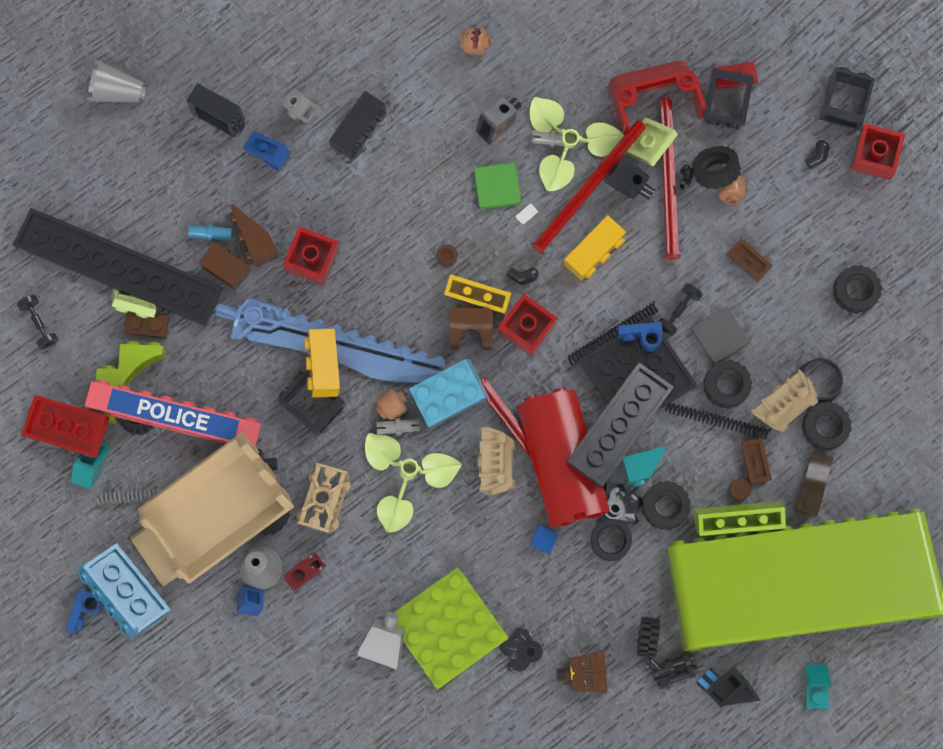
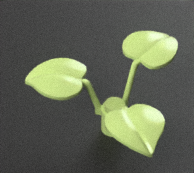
(556, 171)
(438, 472)

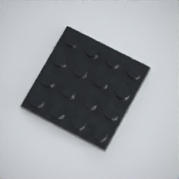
(616, 359)

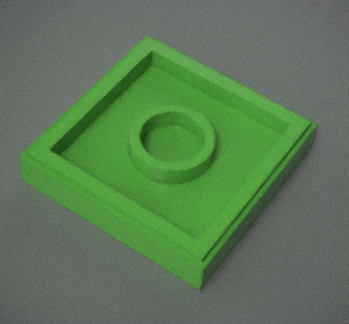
(497, 186)

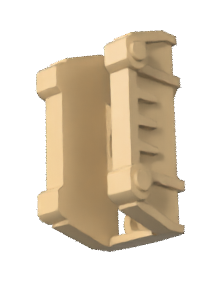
(787, 402)
(495, 461)
(334, 503)

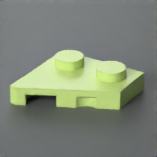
(139, 306)

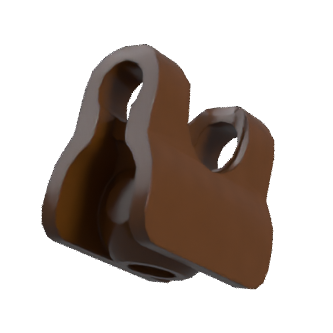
(471, 319)

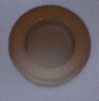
(447, 255)
(740, 489)

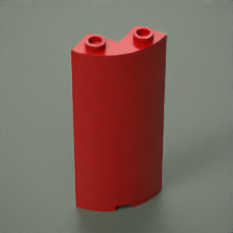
(553, 432)

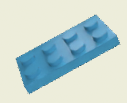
(123, 591)

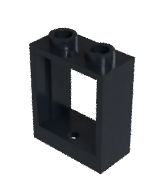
(731, 77)
(216, 110)
(840, 116)
(324, 420)

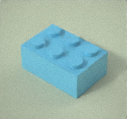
(449, 393)

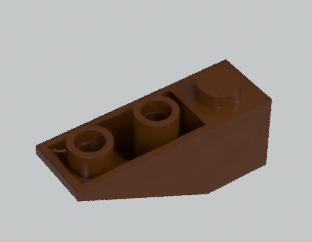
(258, 240)

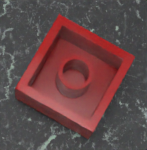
(877, 151)
(311, 256)
(527, 325)

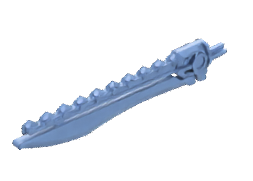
(270, 318)

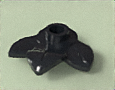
(625, 504)
(518, 650)

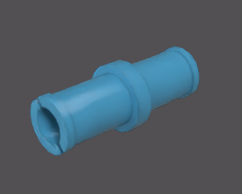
(210, 232)

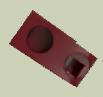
(304, 572)

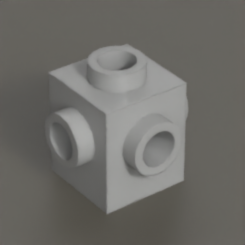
(300, 105)

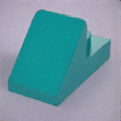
(816, 686)

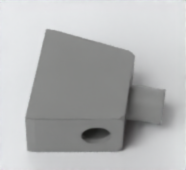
(384, 642)

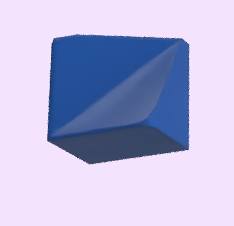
(250, 601)

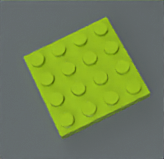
(449, 628)

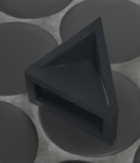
(732, 689)

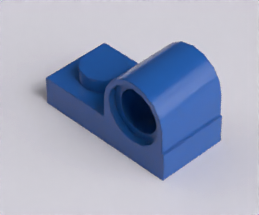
(267, 149)
(630, 332)
(76, 621)

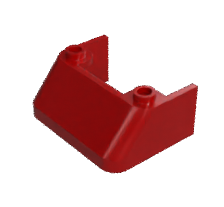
(625, 87)

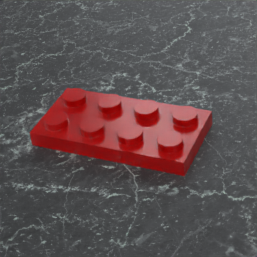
(65, 426)

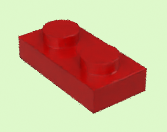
(744, 68)

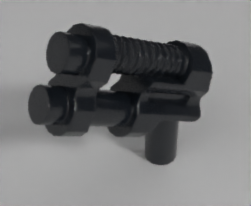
(665, 673)

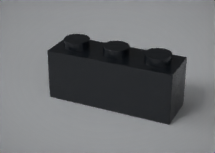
(358, 125)

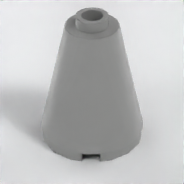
(114, 85)
(266, 573)

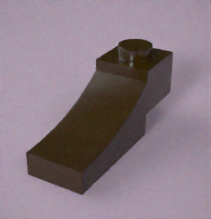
(813, 484)

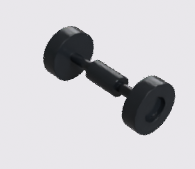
(691, 292)
(27, 304)

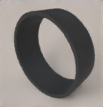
(835, 395)

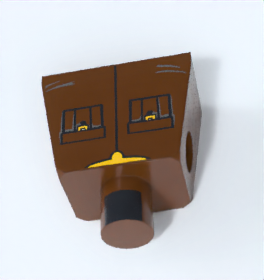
(585, 673)

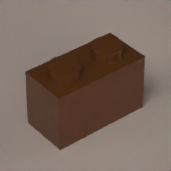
(225, 266)

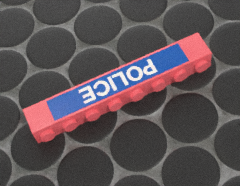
(167, 414)

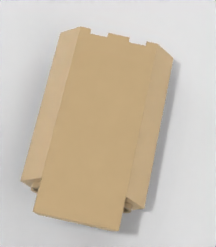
(209, 512)

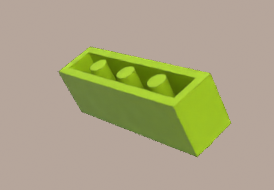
(739, 518)

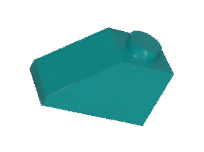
(640, 466)
(88, 469)

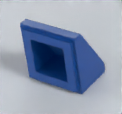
(544, 539)

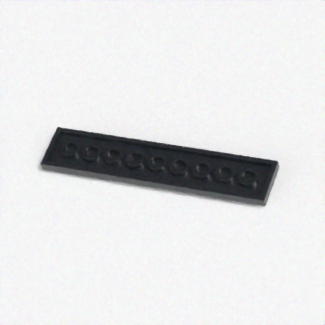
(118, 267)

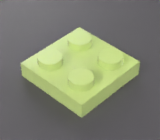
(652, 142)

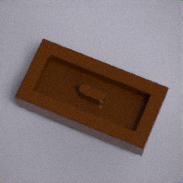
(749, 260)
(147, 327)
(756, 461)

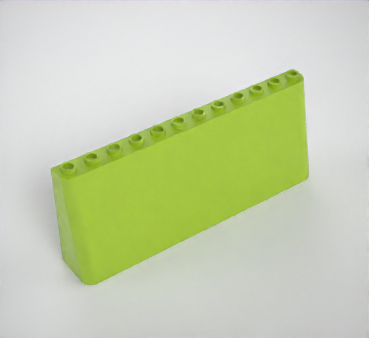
(805, 580)

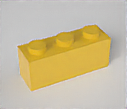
(595, 248)
(477, 293)
(322, 363)

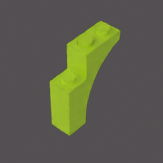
(132, 360)

